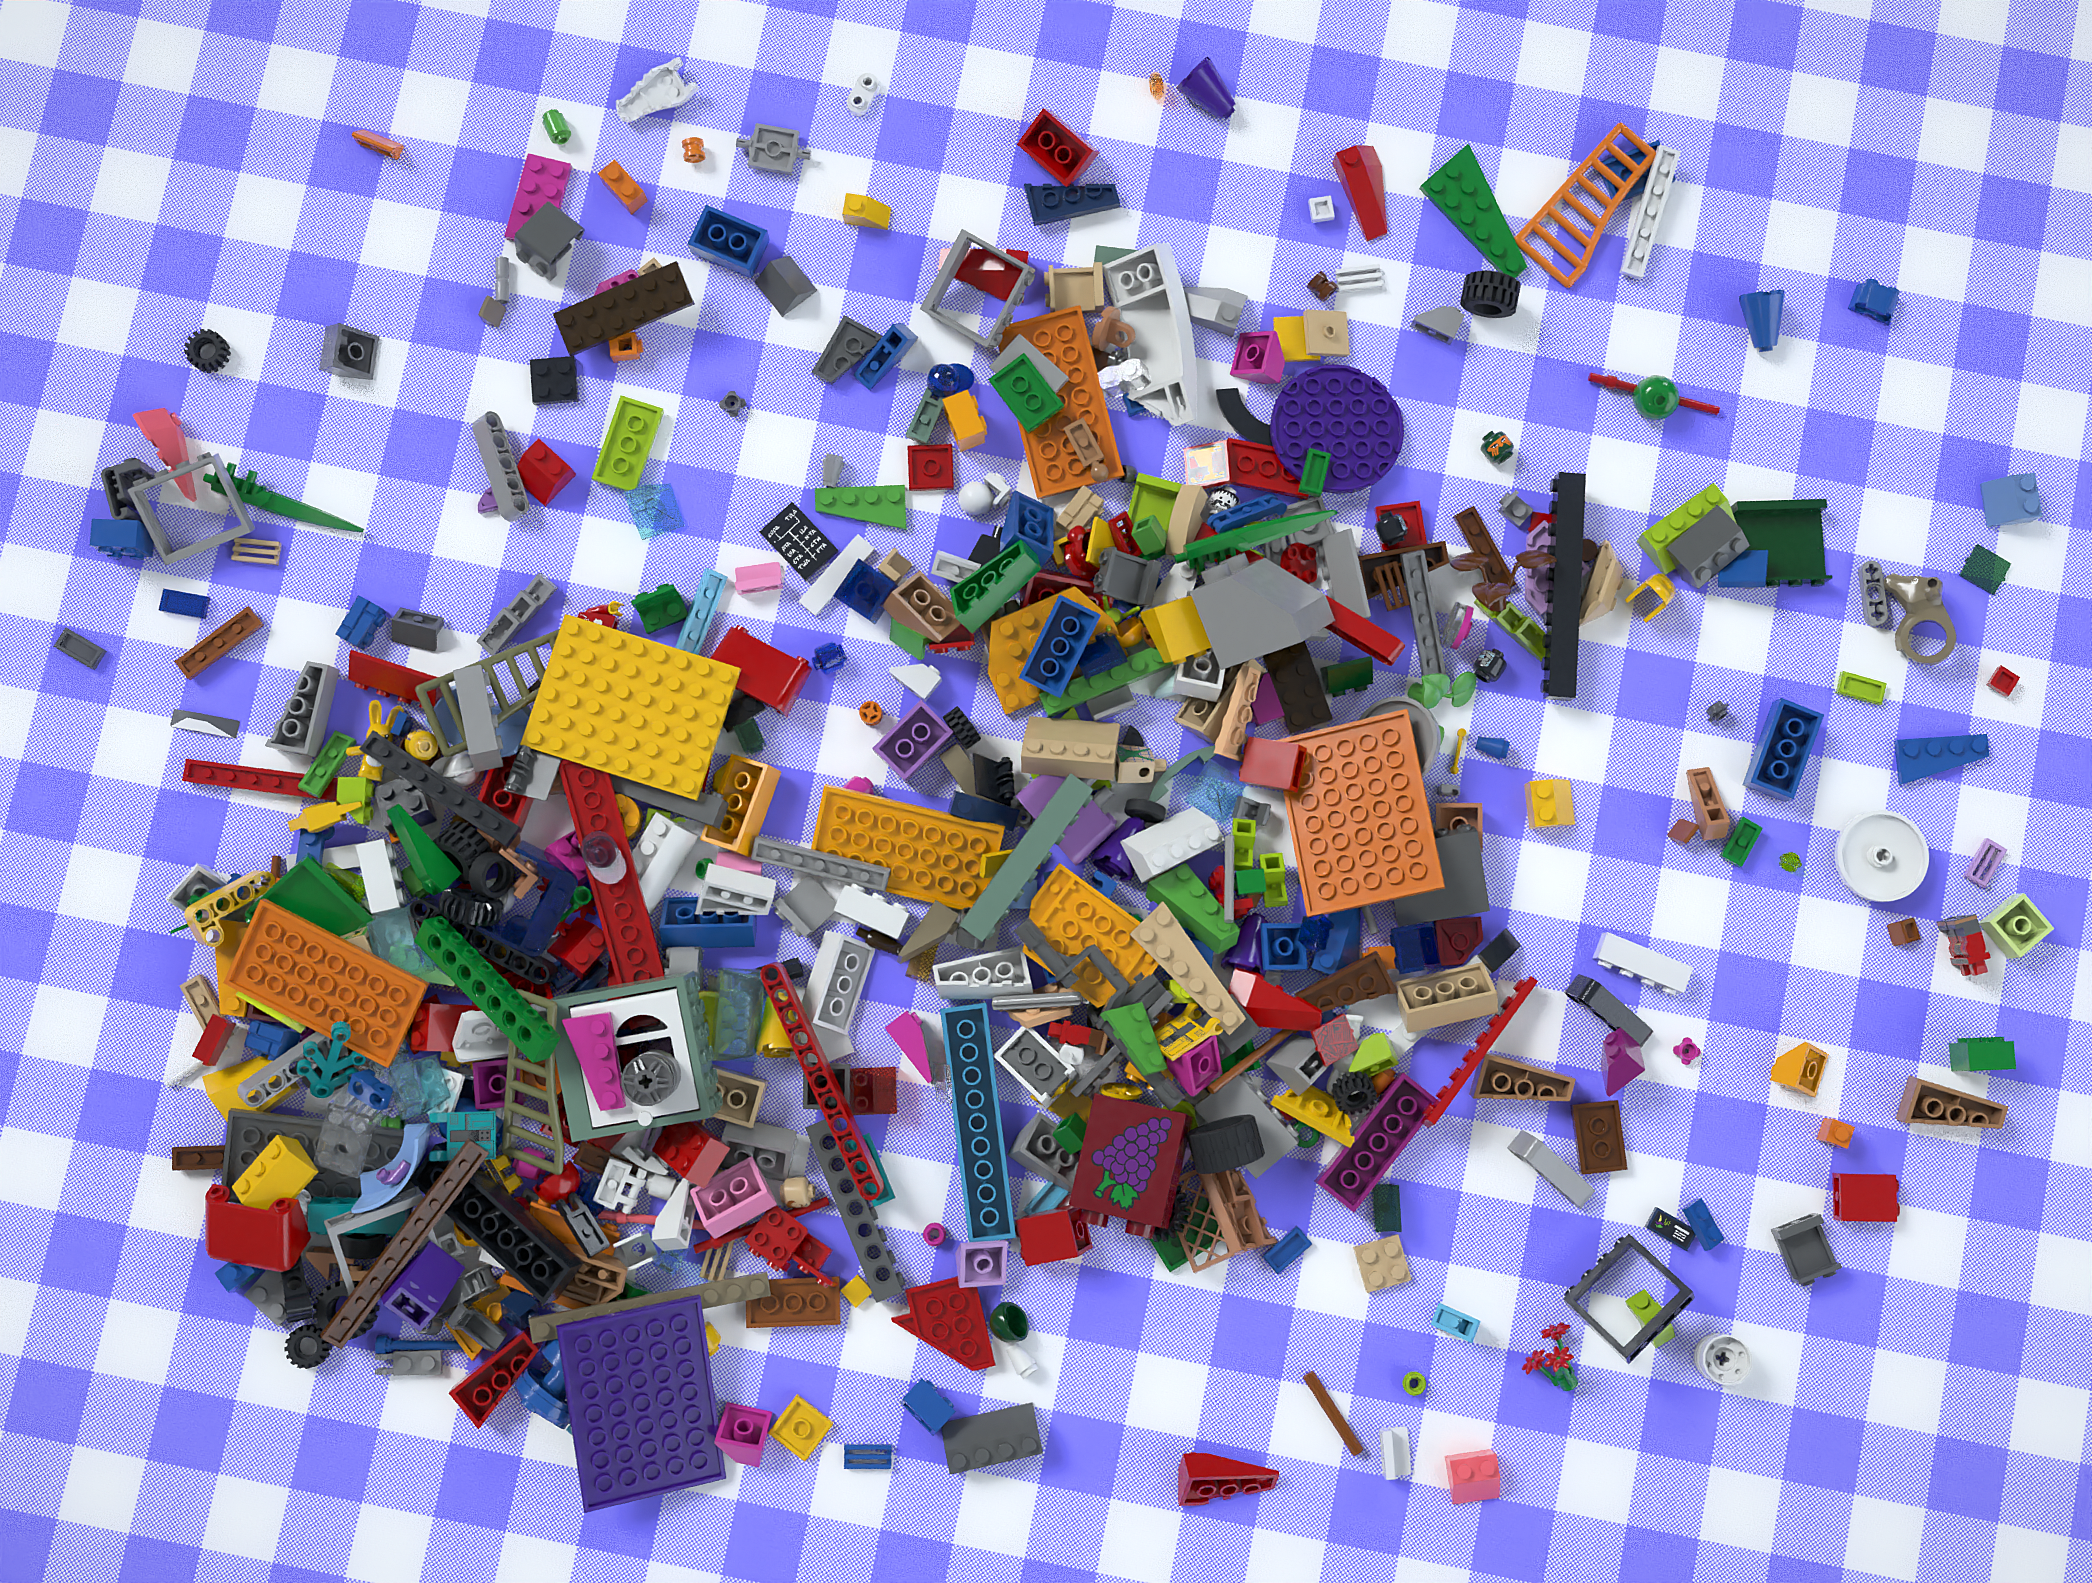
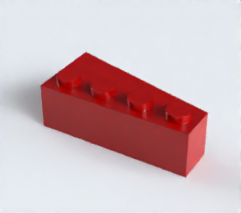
(489, 1382)

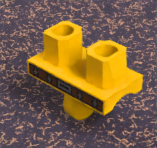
(496, 1168)

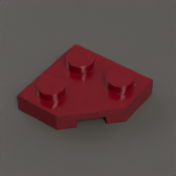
(1457, 938)

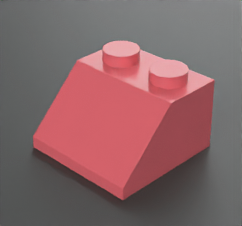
(1473, 1476)

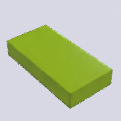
(1861, 688)

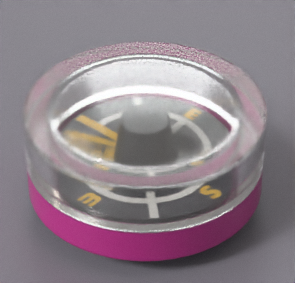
(1457, 625)

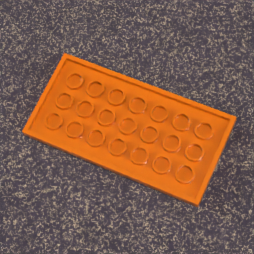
(1050, 456)
(325, 981)

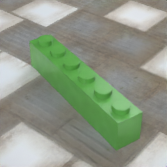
(1081, 690)

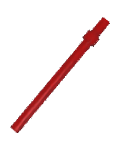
(1612, 382)
(744, 1231)

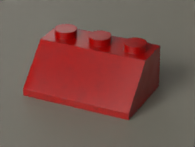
(1057, 147)

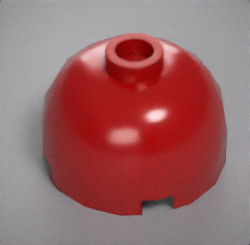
(559, 1186)

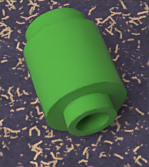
(556, 127)
(413, 883)

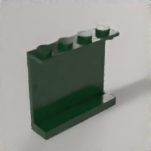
(1790, 534)

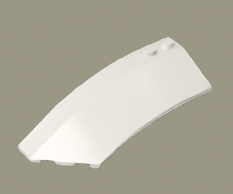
(1154, 304)

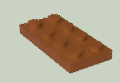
(795, 1303)

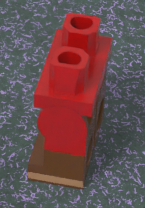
(1079, 1035)

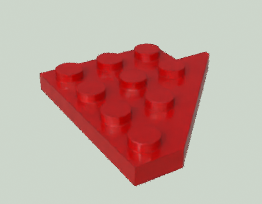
(949, 1321)

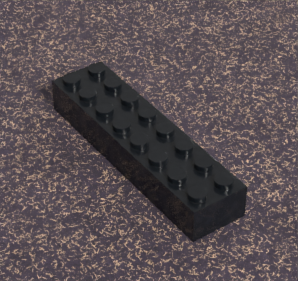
(506, 1231)

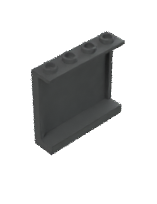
(1463, 879)

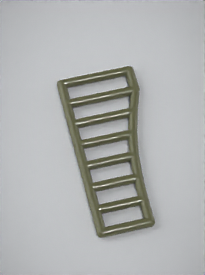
(487, 665)
(549, 1096)

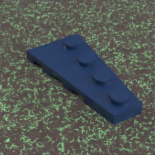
(1060, 203)

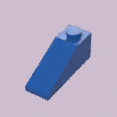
(886, 354)

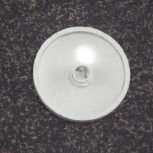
(1881, 855)

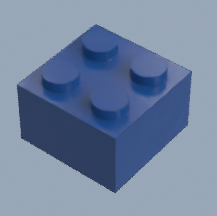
(121, 538)

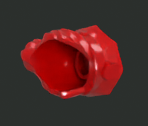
(1076, 553)

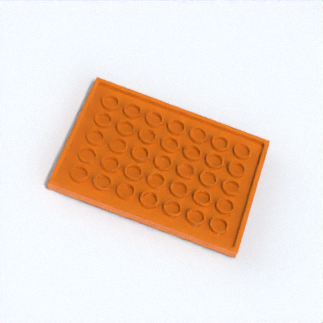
(1362, 816)

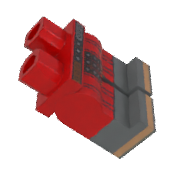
(1966, 943)

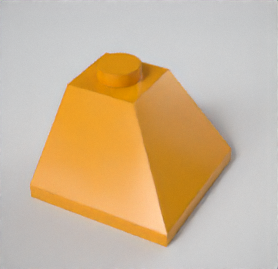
(1800, 1069)

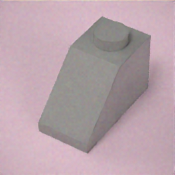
(1439, 323)

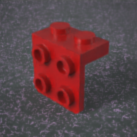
(959, 638)
(1217, 884)
(776, 1238)

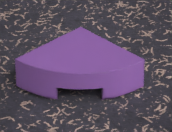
(487, 502)

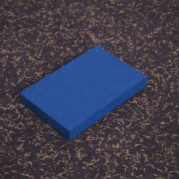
(1624, 173)

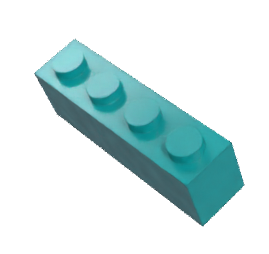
(328, 1207)

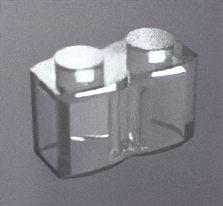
(1121, 379)

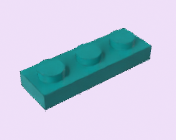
(887, 1193)

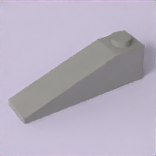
(1215, 308)
(1043, 1154)

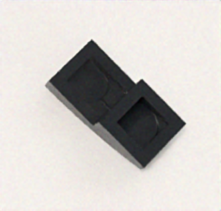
(1499, 950)

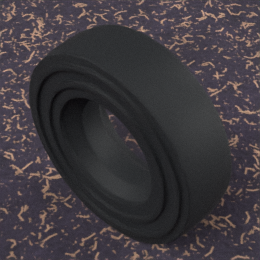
(1145, 810)

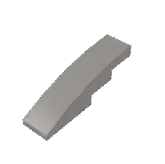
(517, 614)

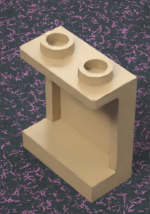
(1075, 287)

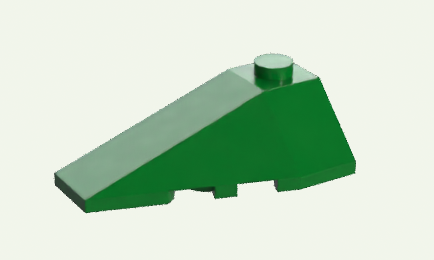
(427, 860)

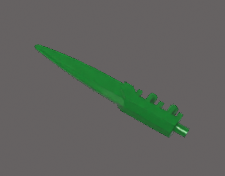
(273, 502)
(1245, 538)

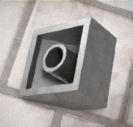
(349, 352)

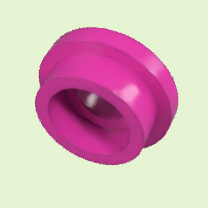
(931, 1241)

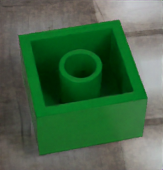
(1982, 1054)

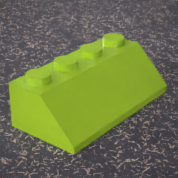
(1667, 530)

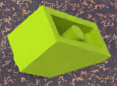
(1374, 1055)

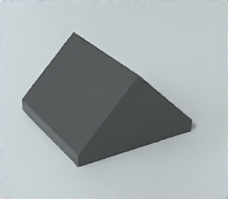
(784, 284)

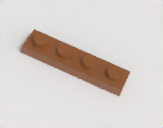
(219, 643)

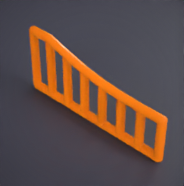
(1599, 223)

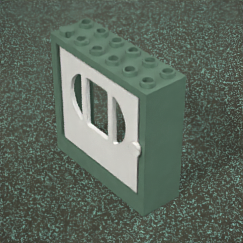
(682, 1013)

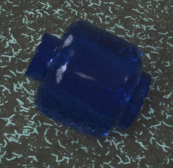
(829, 658)

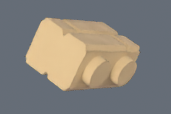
(1081, 510)

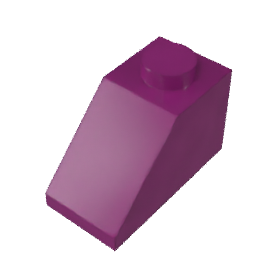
(1266, 705)

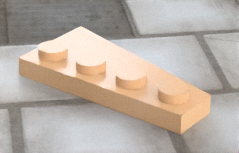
(1238, 715)

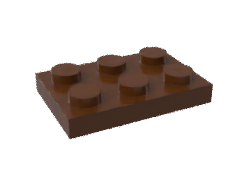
(1598, 1137)

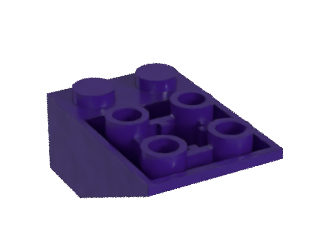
(423, 1285)

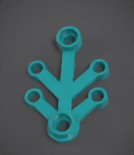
(324, 1085)

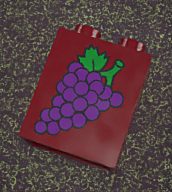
(1130, 1164)

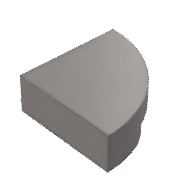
(1448, 790)

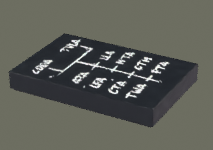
(798, 541)

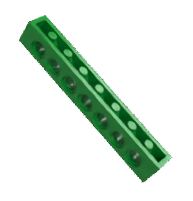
(487, 989)

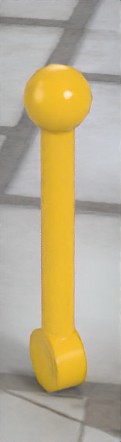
(1460, 733)

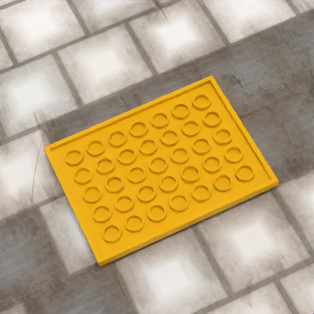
(630, 707)

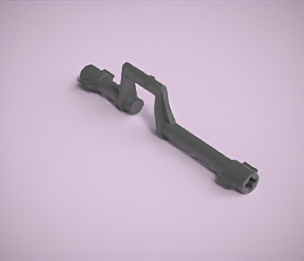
(1062, 968)

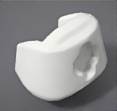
(1071, 1054)

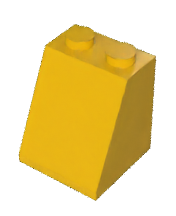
(1177, 630)

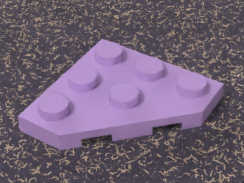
(1535, 578)

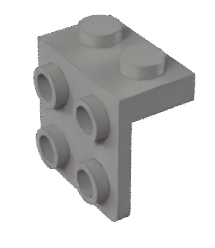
(806, 907)

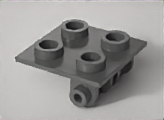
(532, 774)

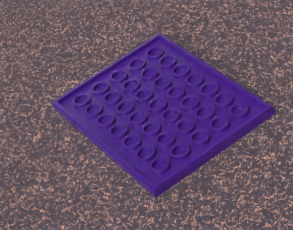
(641, 1402)

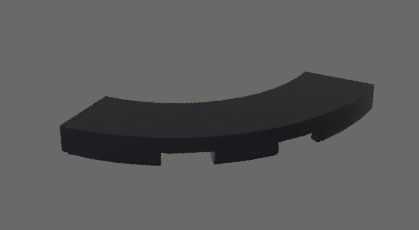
(1241, 419)

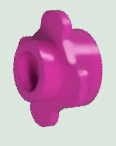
(1693, 1052)

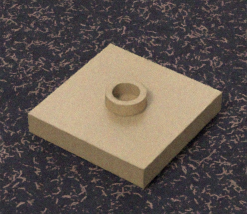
(1326, 333)

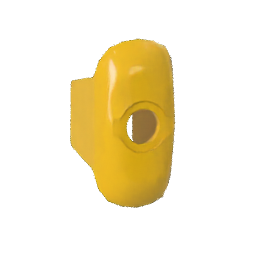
(1662, 586)

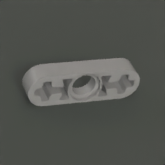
(1879, 586)

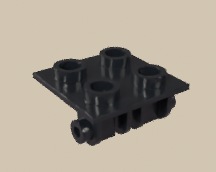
(994, 779)

